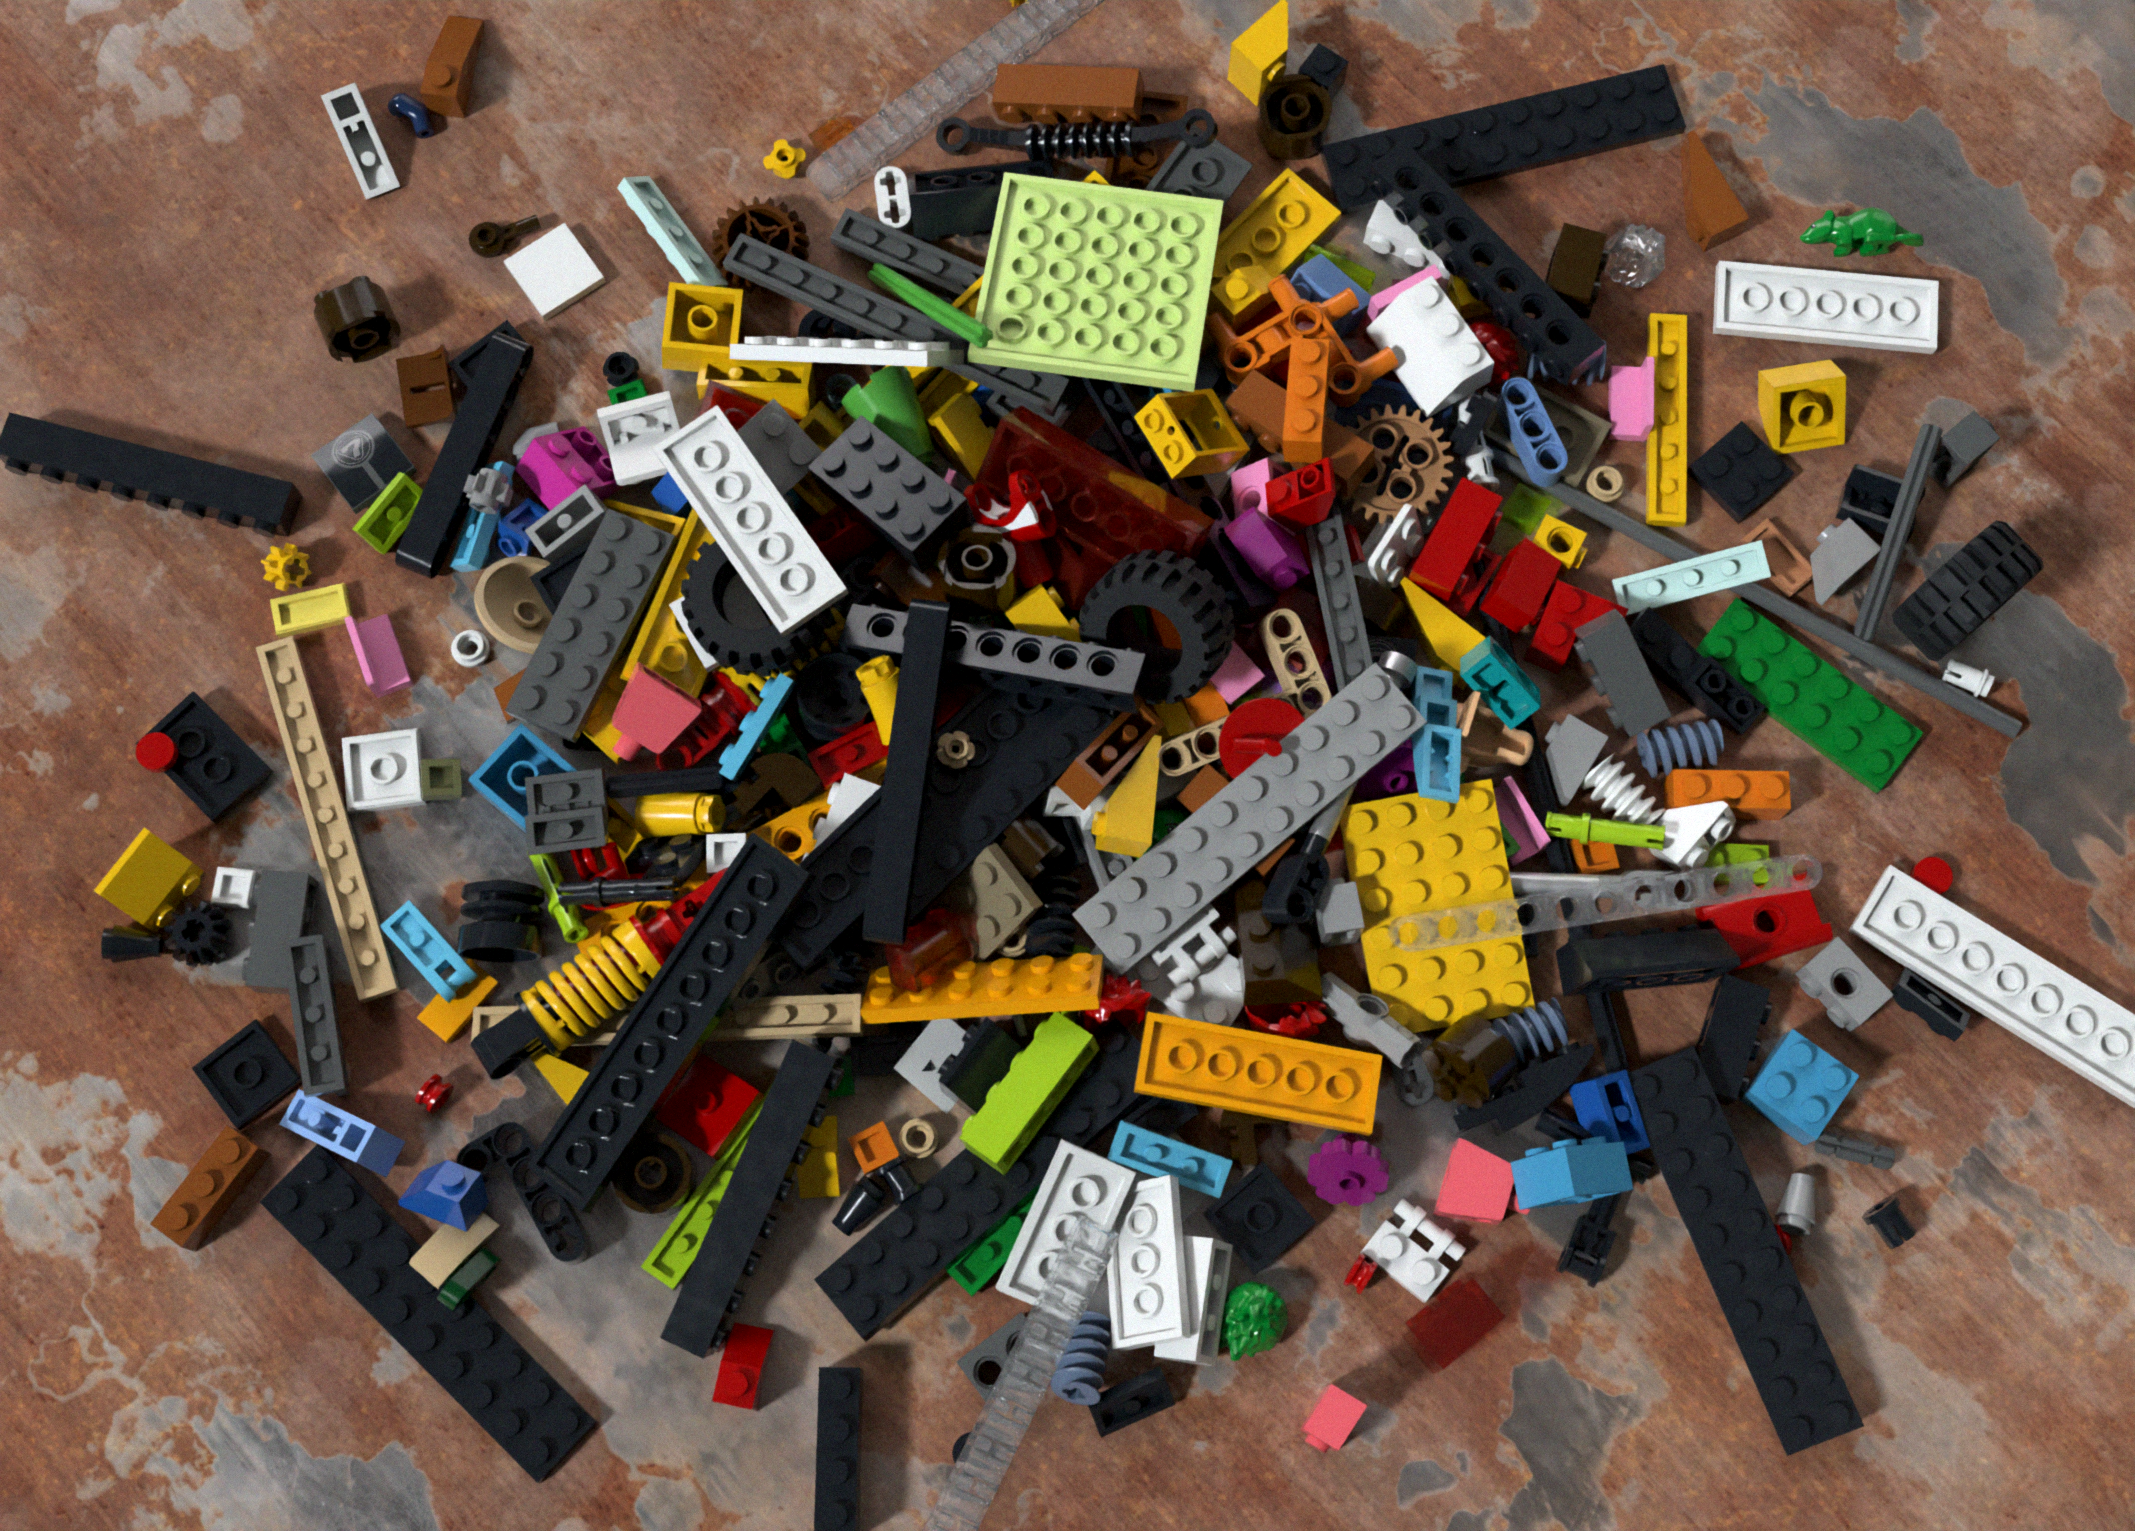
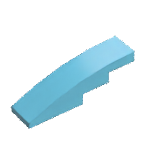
(1439, 741)

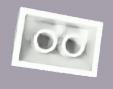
(1433, 346)

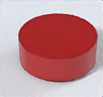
(156, 752)
(1933, 874)

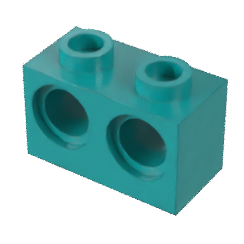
(1500, 682)

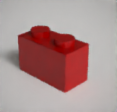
(1521, 586)

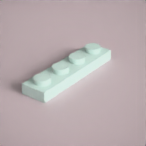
(670, 232)
(1692, 578)

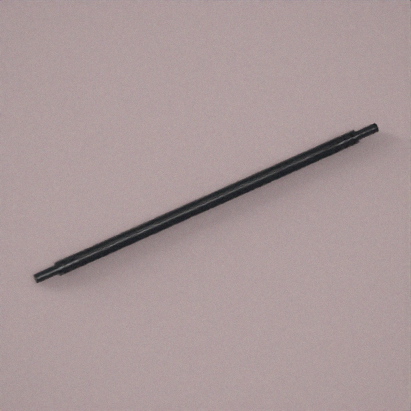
(1558, 852)

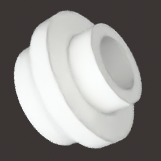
(468, 638)

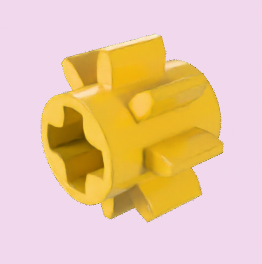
(276, 563)

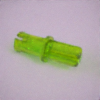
(1362, 276)

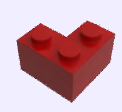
(1564, 611)

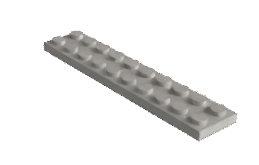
(1249, 819)

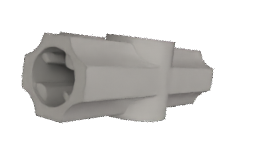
(1368, 1021)

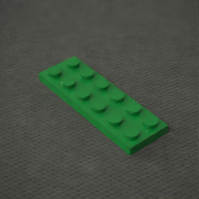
(1811, 696)

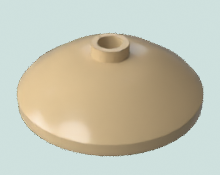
(507, 597)

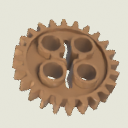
(1423, 478)

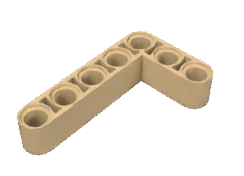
(1292, 685)

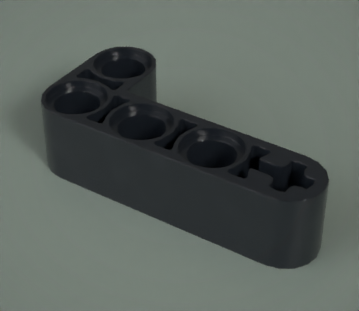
(534, 1196)

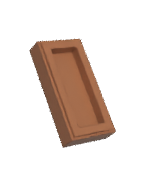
(1787, 566)

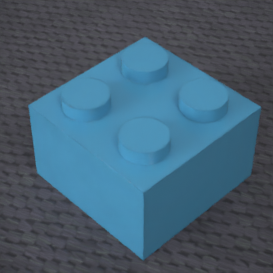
(504, 772)
(1799, 1087)
(1571, 1173)

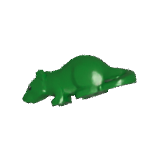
(1868, 230)

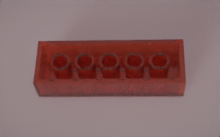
(1090, 493)

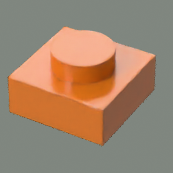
(1595, 857)
(873, 1147)

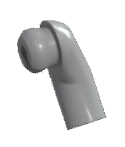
(529, 434)

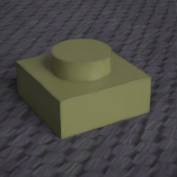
(441, 779)

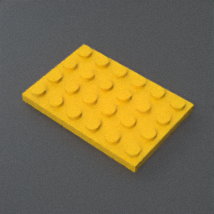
(1428, 857)

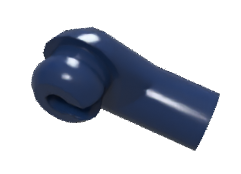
(404, 104)

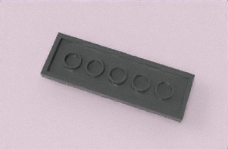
(591, 625)

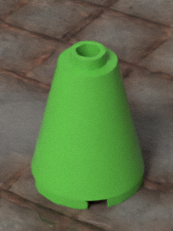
(895, 409)

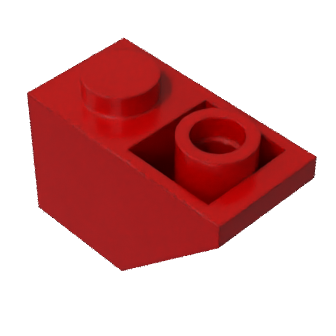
(1302, 495)

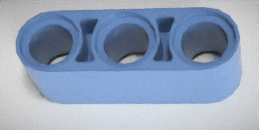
(1531, 415)

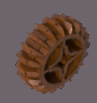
(784, 231)

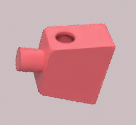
(651, 713)
(1476, 1186)

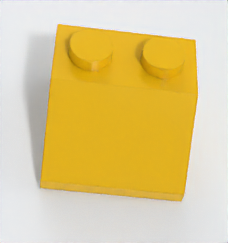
(1260, 53)
(1803, 406)
(961, 433)
(150, 881)

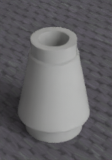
(1797, 1206)

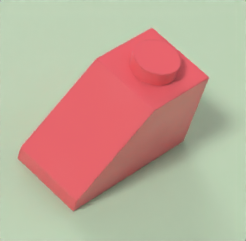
(1332, 1419)

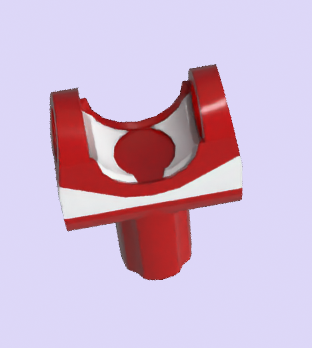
(1022, 523)

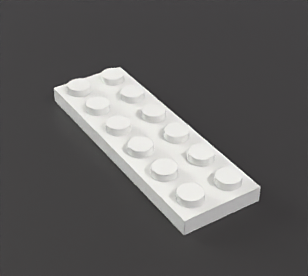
(1826, 307)
(847, 351)
(750, 521)

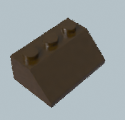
(1274, 959)

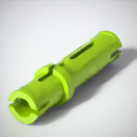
(1606, 831)
(571, 922)

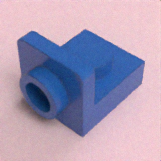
(511, 529)

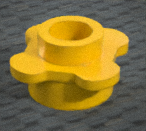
(788, 168)

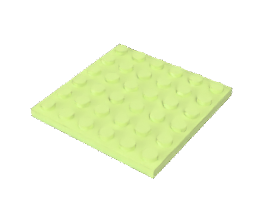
(1098, 281)

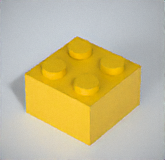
(700, 324)

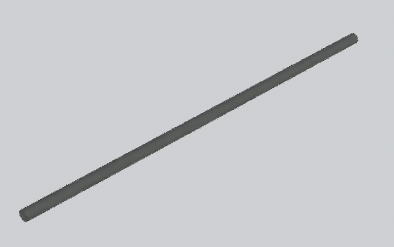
(1766, 598)

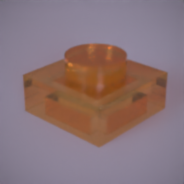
(831, 132)

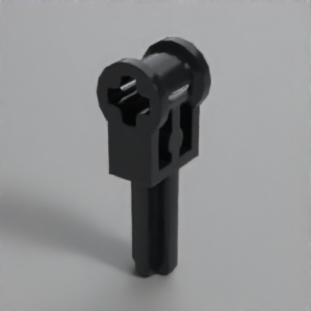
(1590, 1242)

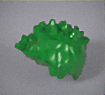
(1252, 1319)

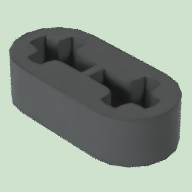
(1402, 1080)

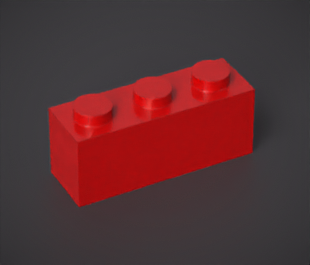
(1456, 540)

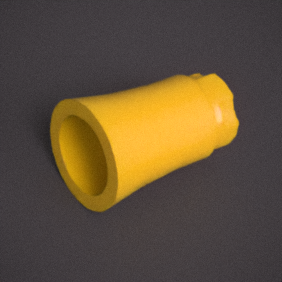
(879, 686)
(679, 814)

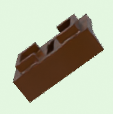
(425, 372)

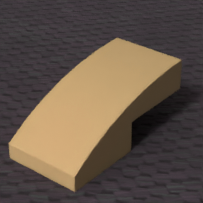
(451, 1248)

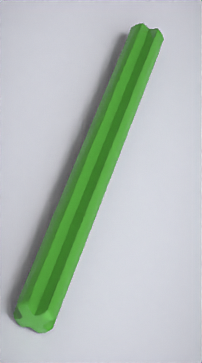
(930, 305)

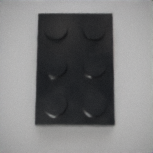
(212, 760)

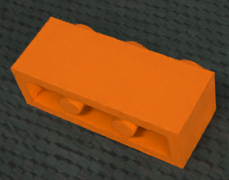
(1306, 400)
(1748, 793)

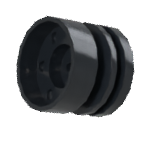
(827, 682)
(501, 915)

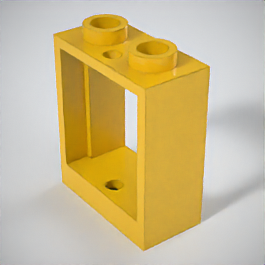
(1201, 412)

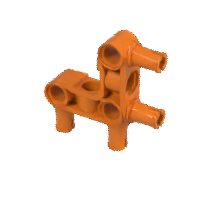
(1271, 341)

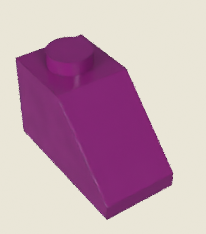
(1268, 549)

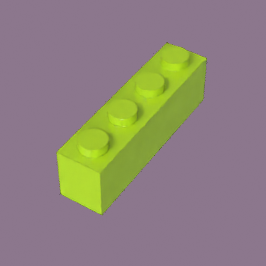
(1029, 1092)

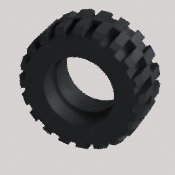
(1967, 590)
(1185, 598)
(738, 647)

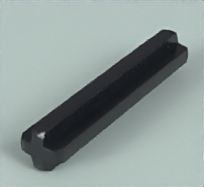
(664, 782)

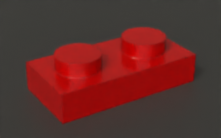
(848, 755)

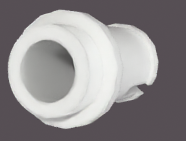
(1968, 678)

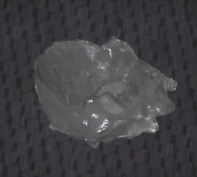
(1635, 255)

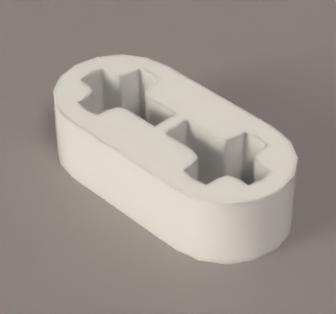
(899, 200)

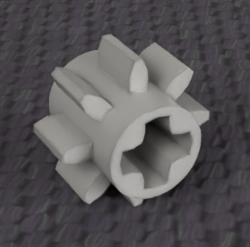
(488, 491)

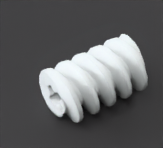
(1620, 794)

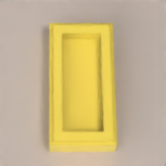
(311, 610)

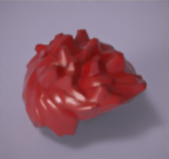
(1499, 347)
(1118, 1000)
(1287, 1019)

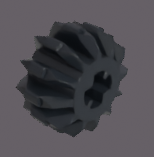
(187, 928)

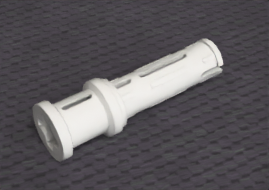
(1479, 457)

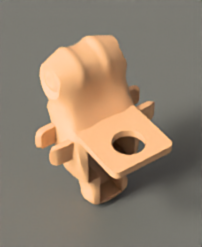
(1487, 738)

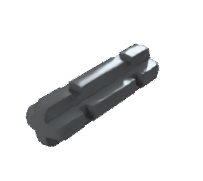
(1855, 1150)

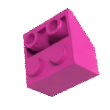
(565, 462)

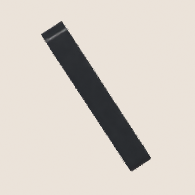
(464, 453)

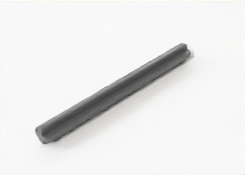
(1897, 532)

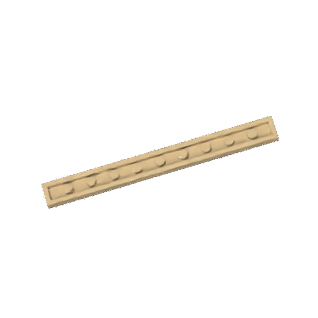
(327, 820)
(764, 1019)

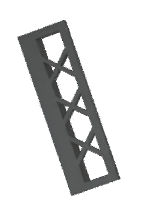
(315, 1016)

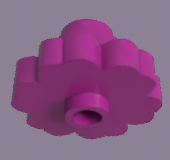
(1391, 776)
(1348, 1170)

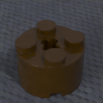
(1293, 117)
(356, 320)
(978, 572)
(1029, 846)
(1469, 1062)
(661, 1197)

